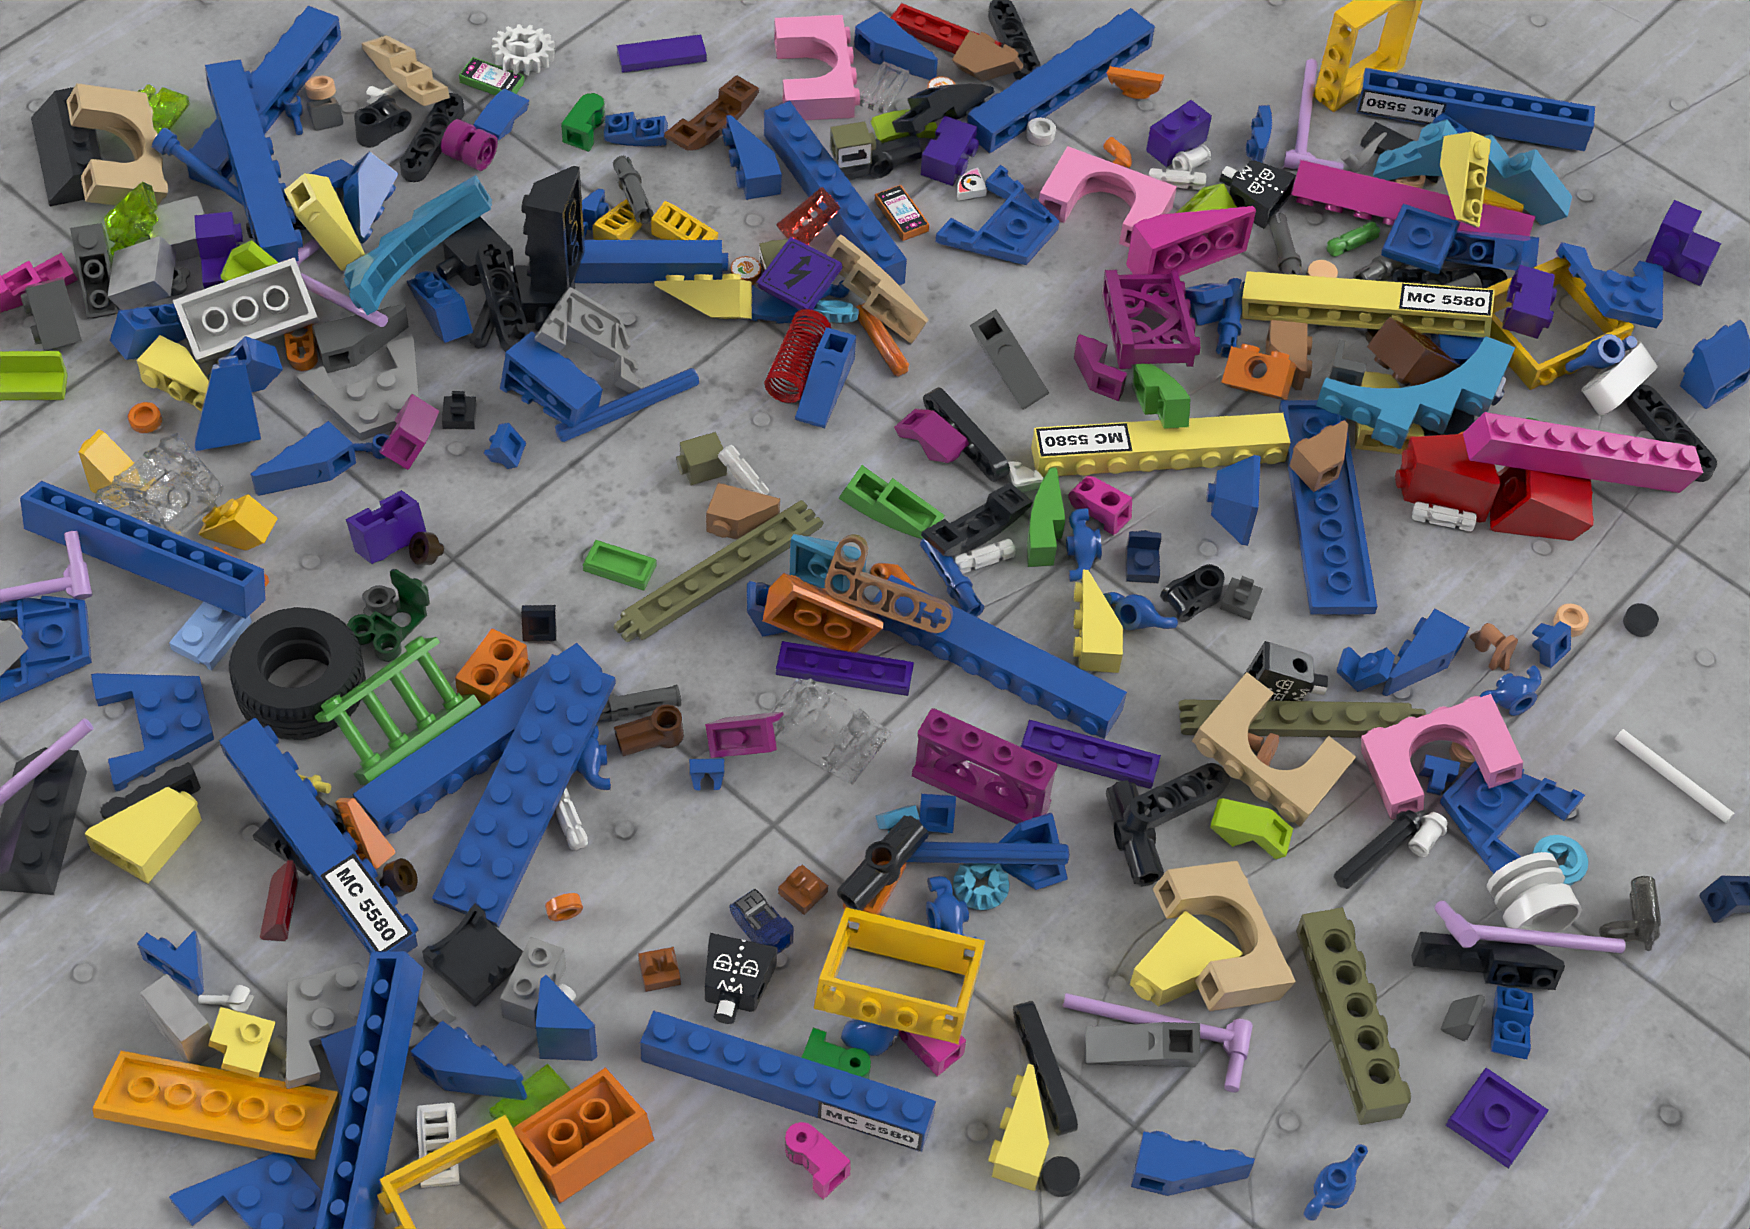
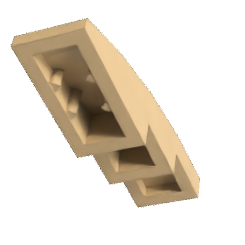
(401, 67)
(878, 290)

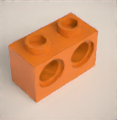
(486, 667)

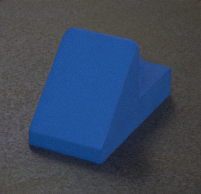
(1207, 301)
(181, 964)

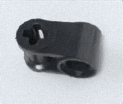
(378, 121)
(1191, 595)

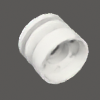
(1534, 894)

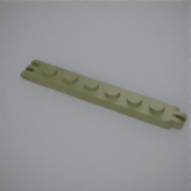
(716, 572)
(1306, 717)

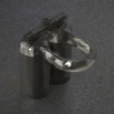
(1644, 914)

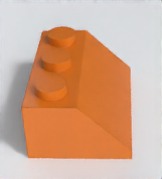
(817, 616)
(584, 1134)

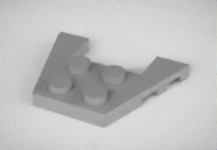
(597, 329)
(374, 402)
(318, 1008)

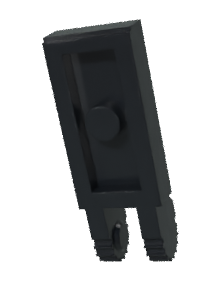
(177, 778)

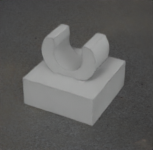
(431, 1007)

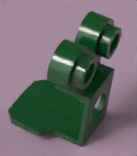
(386, 634)

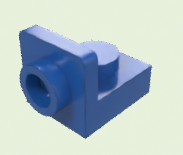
(1365, 671)

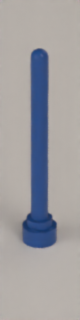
(167, 143)

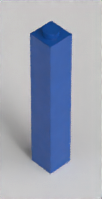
(650, 260)

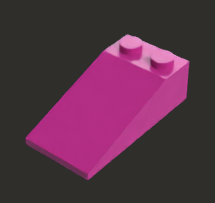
(1188, 240)

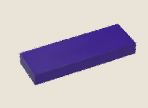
(661, 53)

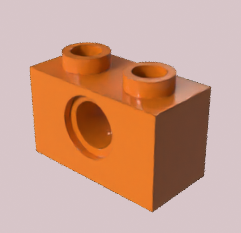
(1274, 383)

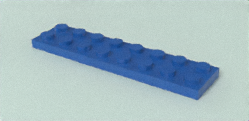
(1329, 524)
(524, 789)

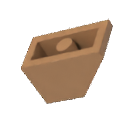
(738, 511)

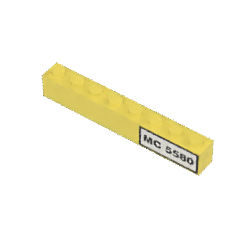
(1367, 303)
(1150, 447)

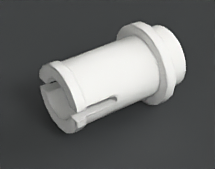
(1188, 160)
(1430, 830)

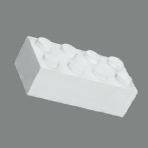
(251, 306)

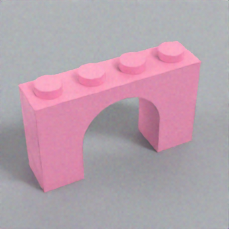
(826, 40)
(1083, 173)
(1471, 724)

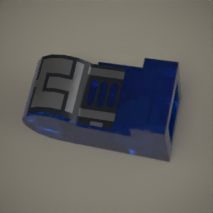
(761, 921)

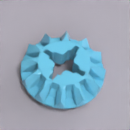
(837, 310)
(1576, 860)
(982, 897)

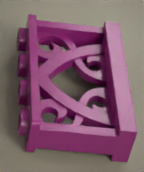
(1146, 347)
(943, 757)

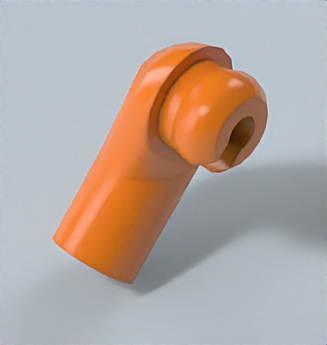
(1119, 151)
(884, 571)

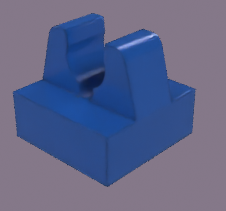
(506, 446)
(1552, 643)
(699, 767)
(1438, 772)
(937, 812)

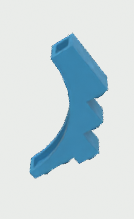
(1521, 177)
(398, 250)
(1429, 404)

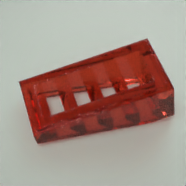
(815, 225)

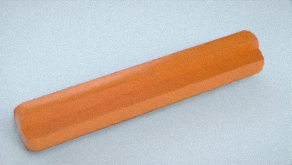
(883, 342)

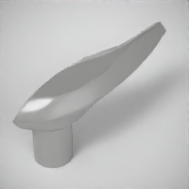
(1357, 161)

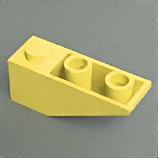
(1465, 171)
(324, 217)
(716, 298)
(173, 370)
(1099, 629)
(1025, 1138)

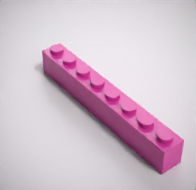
(1385, 198)
(1582, 452)

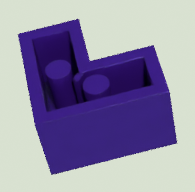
(215, 239)
(1680, 248)

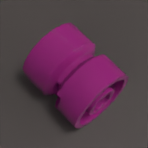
(466, 143)

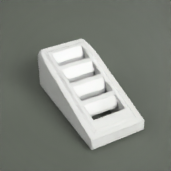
(437, 1120)

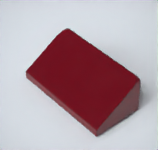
(280, 903)

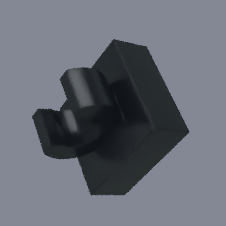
(459, 411)
(539, 623)

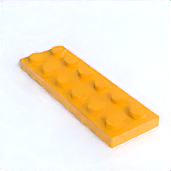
(216, 1105)

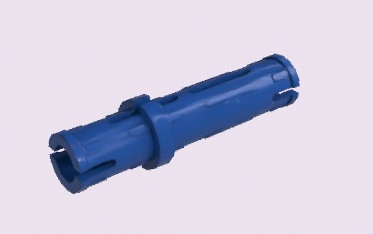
(1230, 325)
(958, 586)

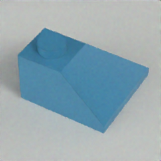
(812, 558)

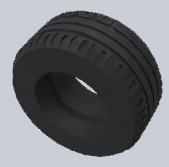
(288, 637)

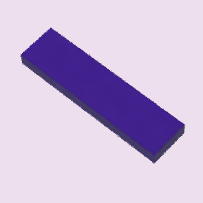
(844, 668)
(1091, 754)

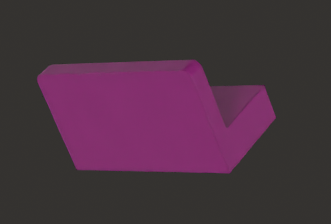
(742, 735)

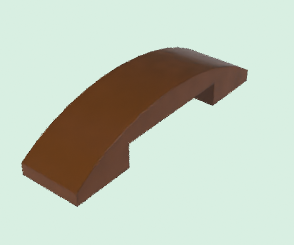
(707, 126)

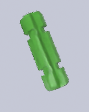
(1353, 239)

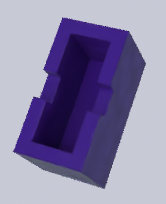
(1178, 132)
(949, 155)
(1531, 298)
(387, 528)

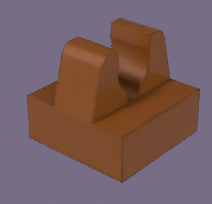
(803, 889)
(659, 969)

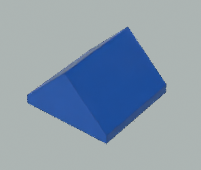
(562, 1027)

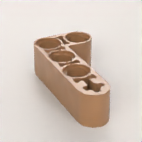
(890, 591)

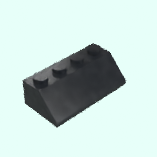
(63, 149)
(554, 231)
(39, 824)

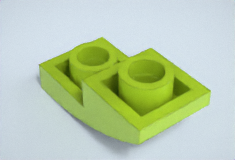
(885, 131)

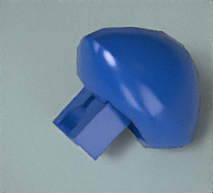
(868, 1036)

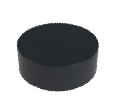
(1640, 620)
(1060, 1176)

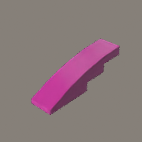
(14, 282)

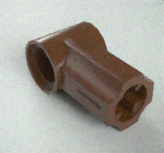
(648, 731)

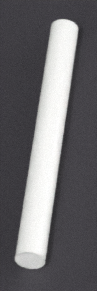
(1674, 776)

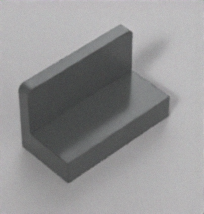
(1346, 370)

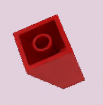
(1441, 474)
(1542, 504)

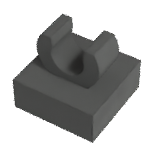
(1241, 597)

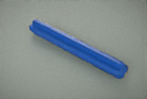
(630, 403)
(992, 853)

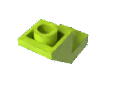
(1246, 822)

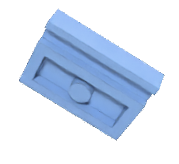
(208, 634)

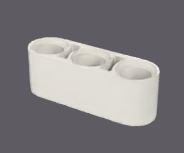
(1617, 382)

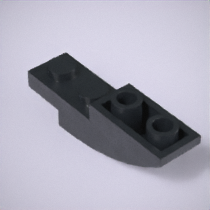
(938, 102)
(1498, 961)

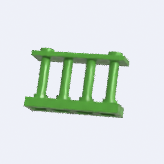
(428, 725)

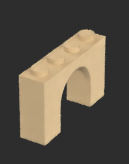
(130, 118)
(1290, 791)
(1225, 894)

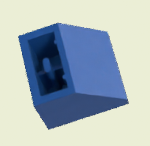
(1718, 365)

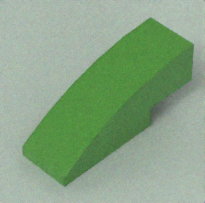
(1161, 395)
(889, 503)
(1046, 522)

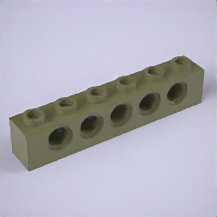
(1370, 1099)

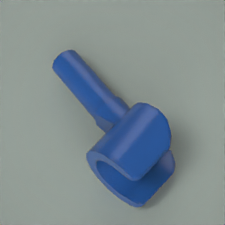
(294, 111)
(374, 447)

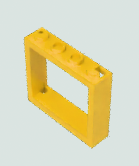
(1339, 83)
(1522, 362)
(907, 943)
(495, 1132)

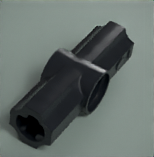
(887, 157)
(1137, 846)
(869, 877)

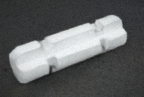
(1180, 178)
(741, 470)
(1444, 516)
(985, 556)
(570, 823)

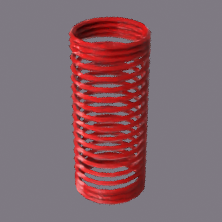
(806, 340)

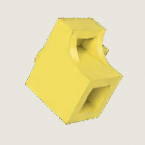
(242, 1041)

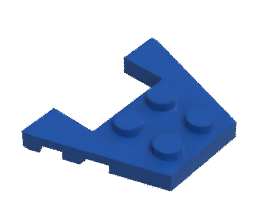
(1012, 232)
(1619, 296)
(55, 637)
(169, 714)
(1488, 812)
(263, 1193)

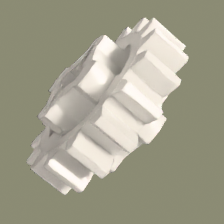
(523, 49)

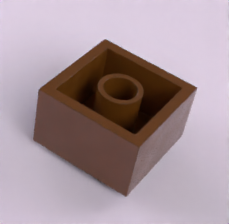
(1410, 354)

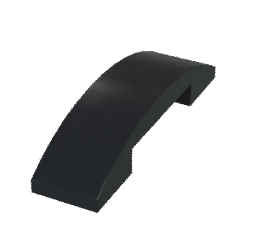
(981, 524)

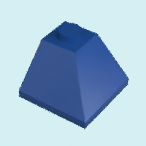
(1236, 497)

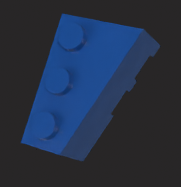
(549, 381)

